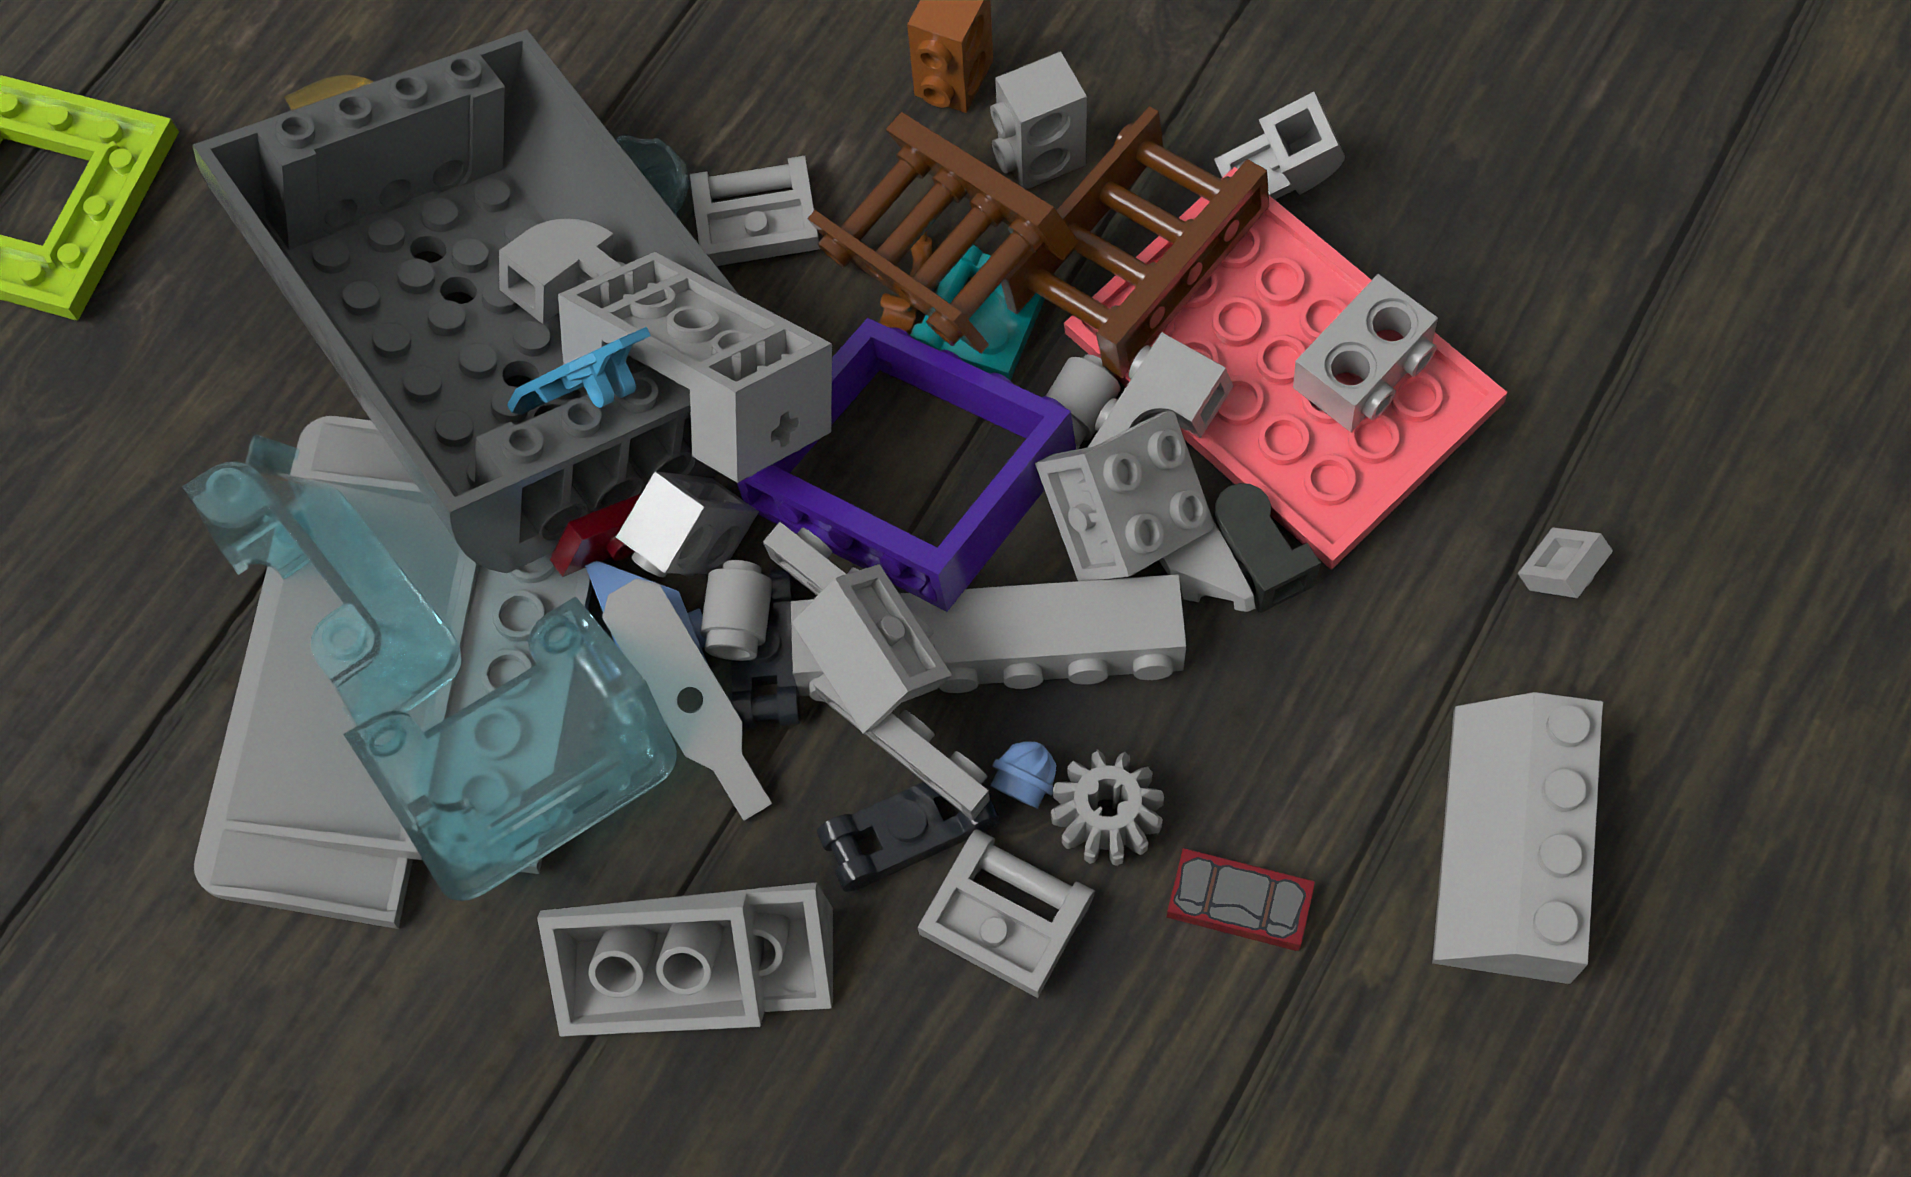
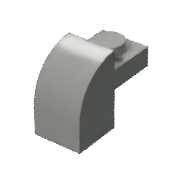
(1295, 149)
(553, 260)

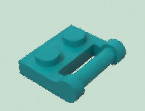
(993, 320)

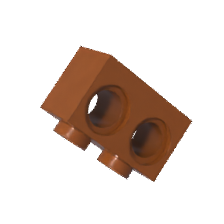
(950, 50)

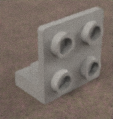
(1126, 499)

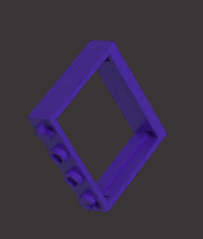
(865, 540)

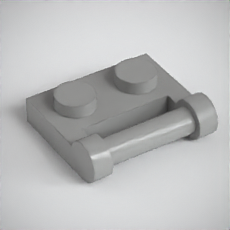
(756, 224)
(996, 930)

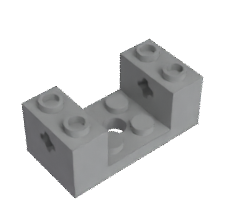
(751, 375)

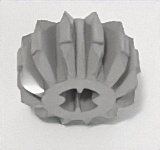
(1084, 819)

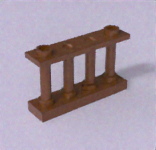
(955, 176)
(1160, 286)

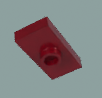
(593, 538)

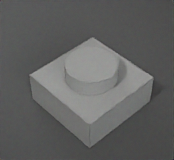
(1565, 562)

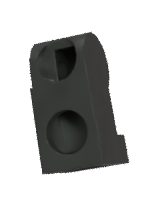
(1260, 549)

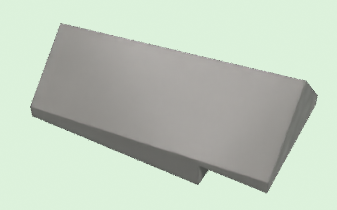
(689, 960)

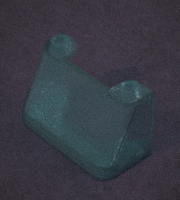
(386, 639)
(524, 760)

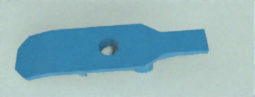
(600, 372)

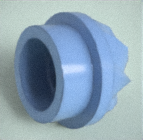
(1025, 773)

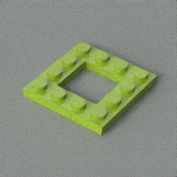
(123, 158)

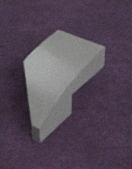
(1209, 570)

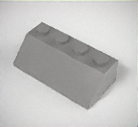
(1520, 837)

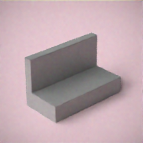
(869, 645)

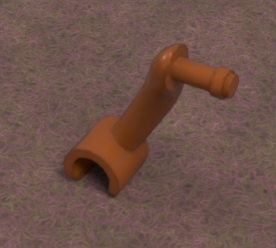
(897, 310)

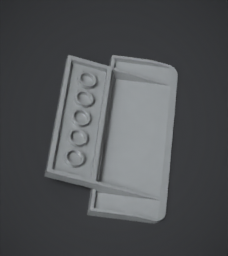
(290, 801)

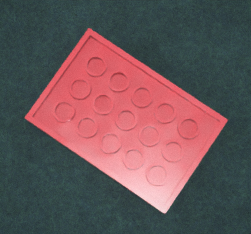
(1256, 321)

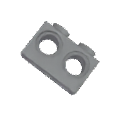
(1040, 121)
(1355, 348)
(685, 525)

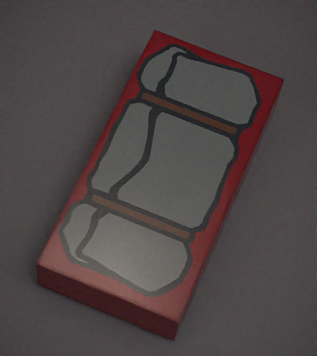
(1240, 899)

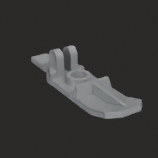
(670, 661)

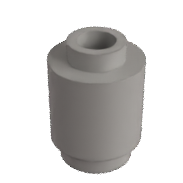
(1084, 390)
(736, 610)

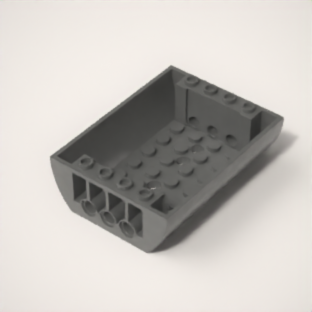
(460, 168)

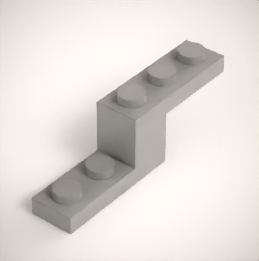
(900, 736)

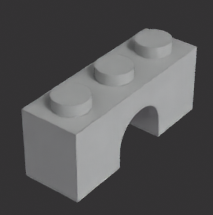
(1165, 380)

